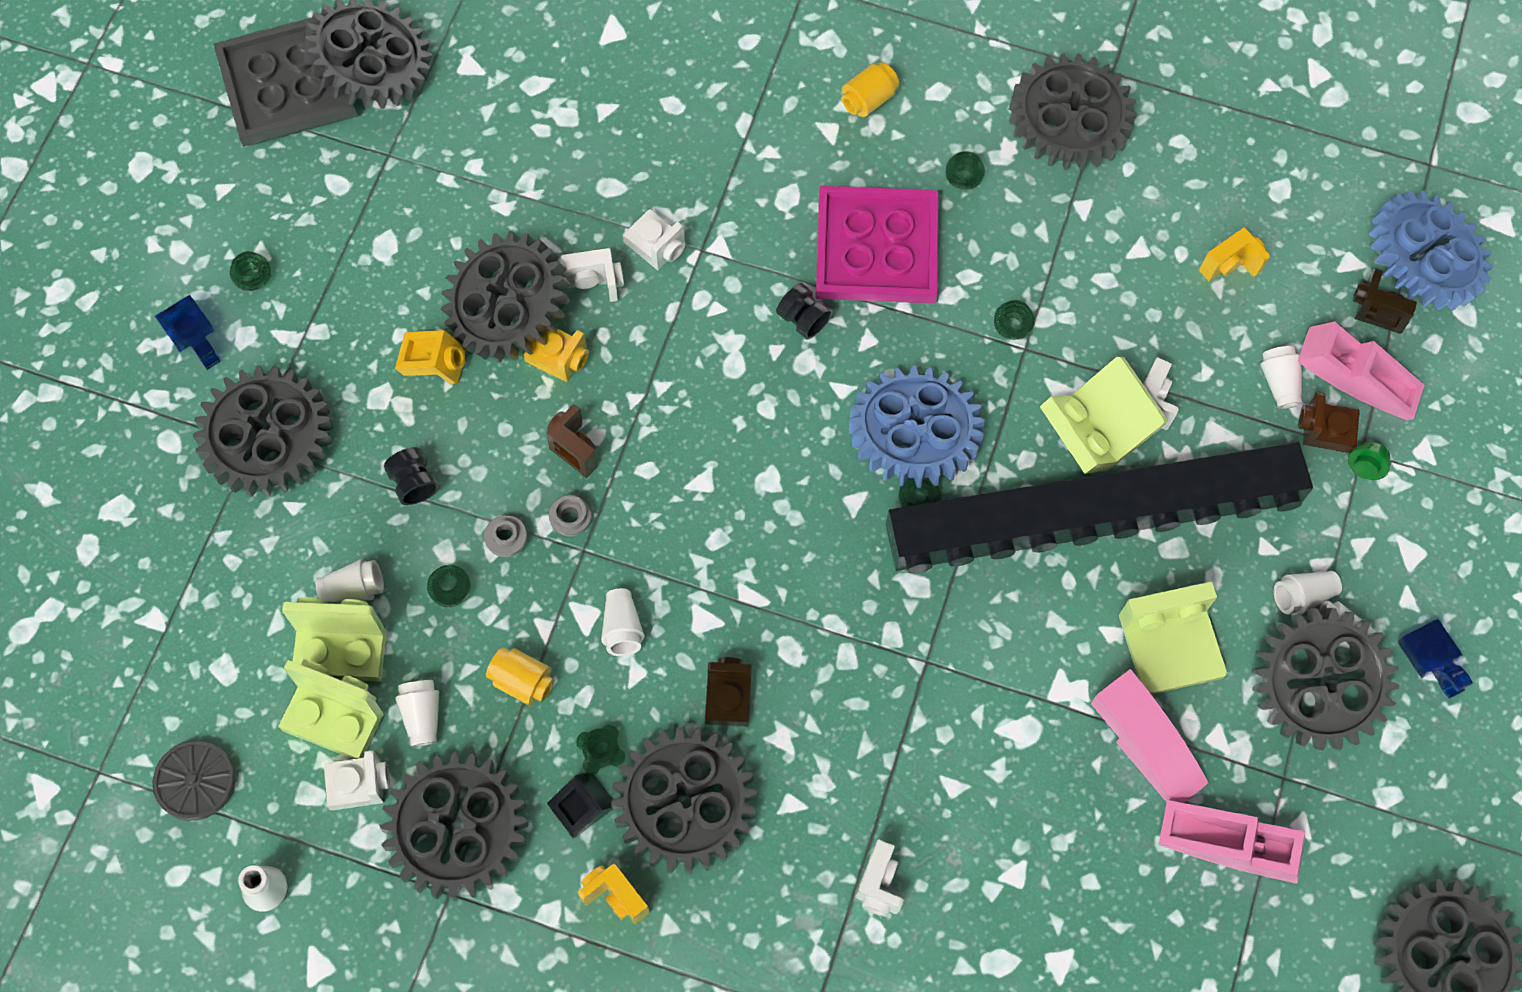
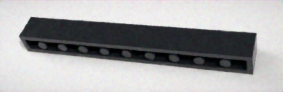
(1097, 507)

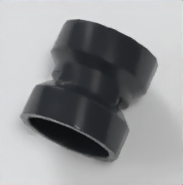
(804, 311)
(411, 476)

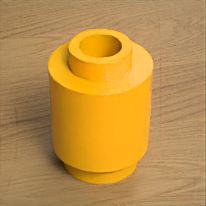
(869, 89)
(520, 676)

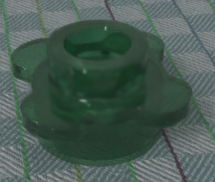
(604, 737)

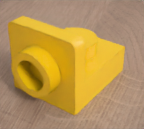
(1235, 251)
(431, 355)
(560, 355)
(623, 897)

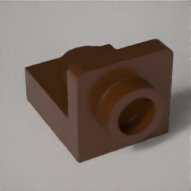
(1329, 425)
(571, 447)

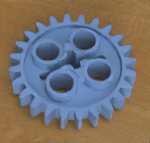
(1446, 274)
(916, 426)

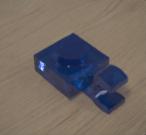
(188, 327)
(1434, 651)

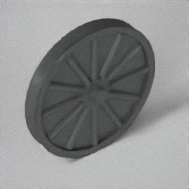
(193, 780)

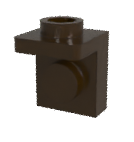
(1382, 308)
(728, 692)

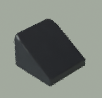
(580, 803)

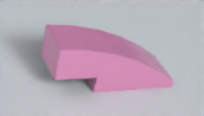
(1361, 370)
(1150, 738)
(1233, 840)

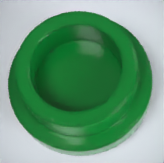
(1370, 460)

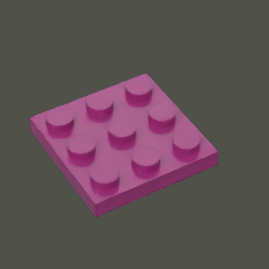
(877, 244)

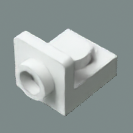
(655, 239)
(592, 268)
(1158, 387)
(356, 782)
(879, 872)

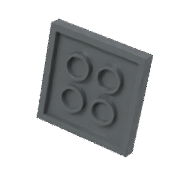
(273, 85)

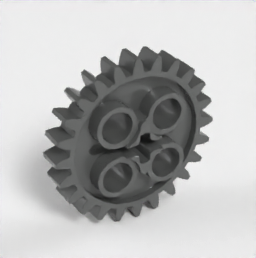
(366, 52)
(1072, 111)
(505, 296)
(263, 431)
(1330, 716)
(494, 832)
(698, 838)
(1417, 926)

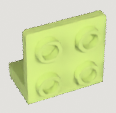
(1105, 417)
(338, 637)
(1173, 638)
(331, 711)

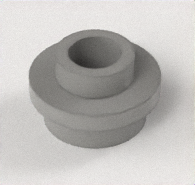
(565, 505)
(507, 547)

